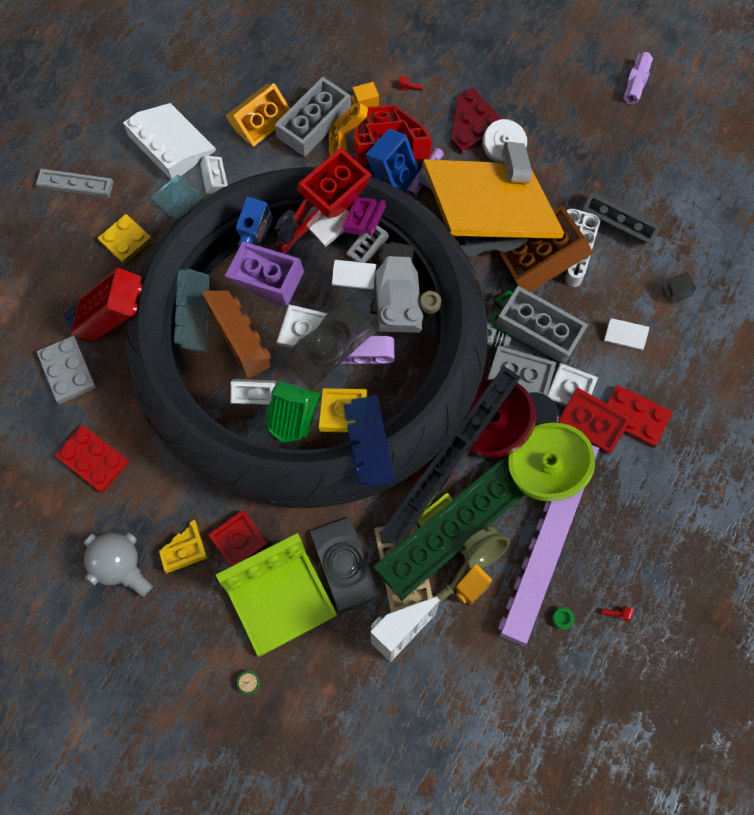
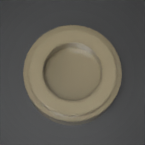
(430, 302)

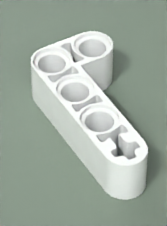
(582, 219)

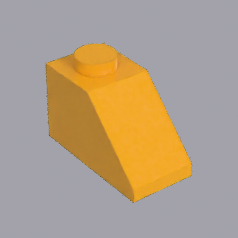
(473, 585)

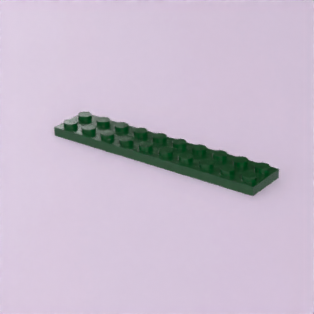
(448, 530)

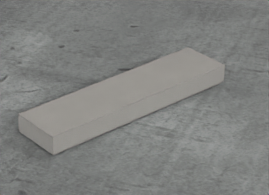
(74, 183)

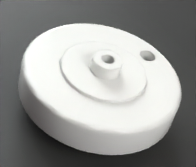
(498, 134)

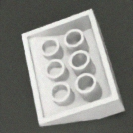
(168, 139)
(398, 628)

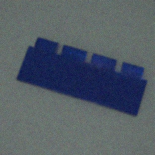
(372, 440)

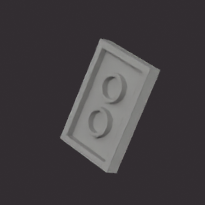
(66, 369)
(534, 371)

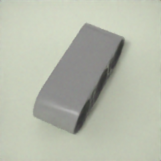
(516, 162)

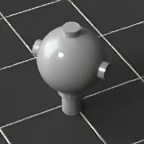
(113, 561)

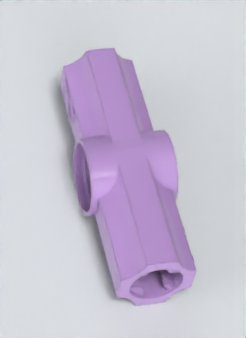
(638, 78)

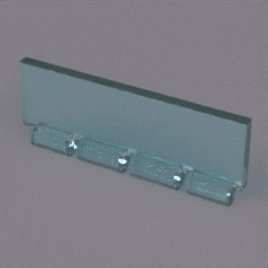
(191, 310)

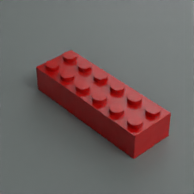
(106, 305)

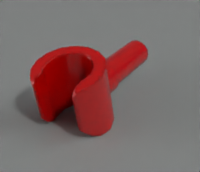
(404, 84)
(625, 614)

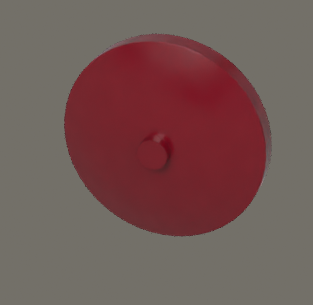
(509, 427)

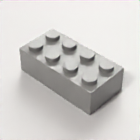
(312, 116)
(541, 325)

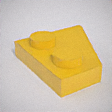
(183, 550)

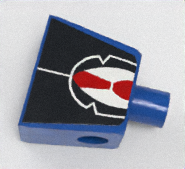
(253, 221)

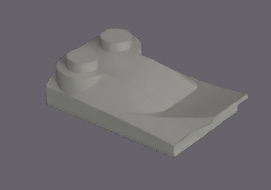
(398, 296)

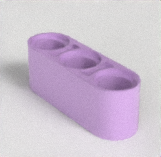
(373, 351)

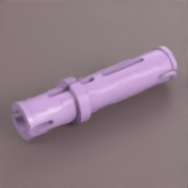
(416, 184)

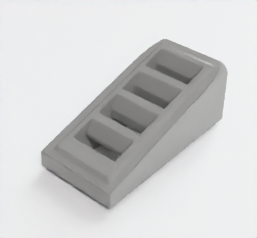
(383, 235)

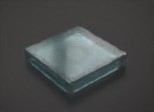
(176, 197)

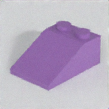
(266, 273)

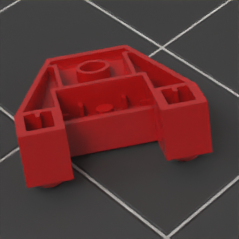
(387, 117)

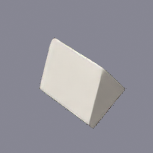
(213, 173)
(354, 274)
(626, 334)
(251, 391)

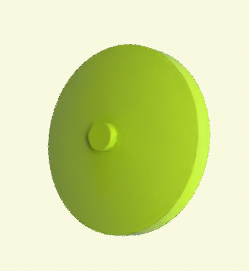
(553, 462)

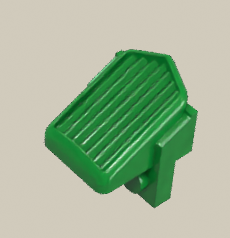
(290, 412)

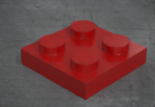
(238, 539)

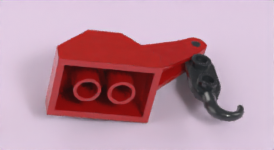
(328, 188)

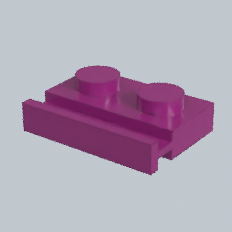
(364, 216)

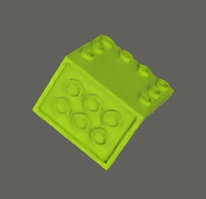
(277, 595)

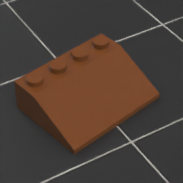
(547, 257)

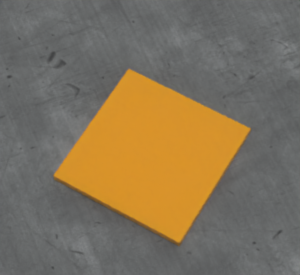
(483, 203)

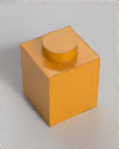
(366, 95)

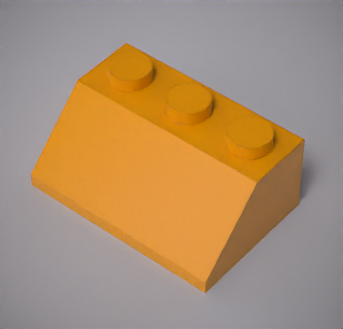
(258, 114)

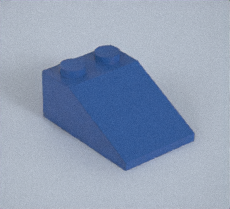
(393, 160)

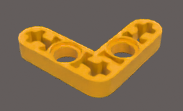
(344, 125)

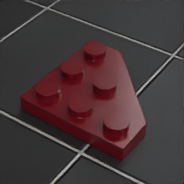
(471, 120)

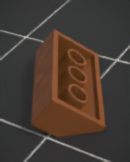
(237, 333)

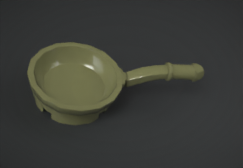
(480, 549)

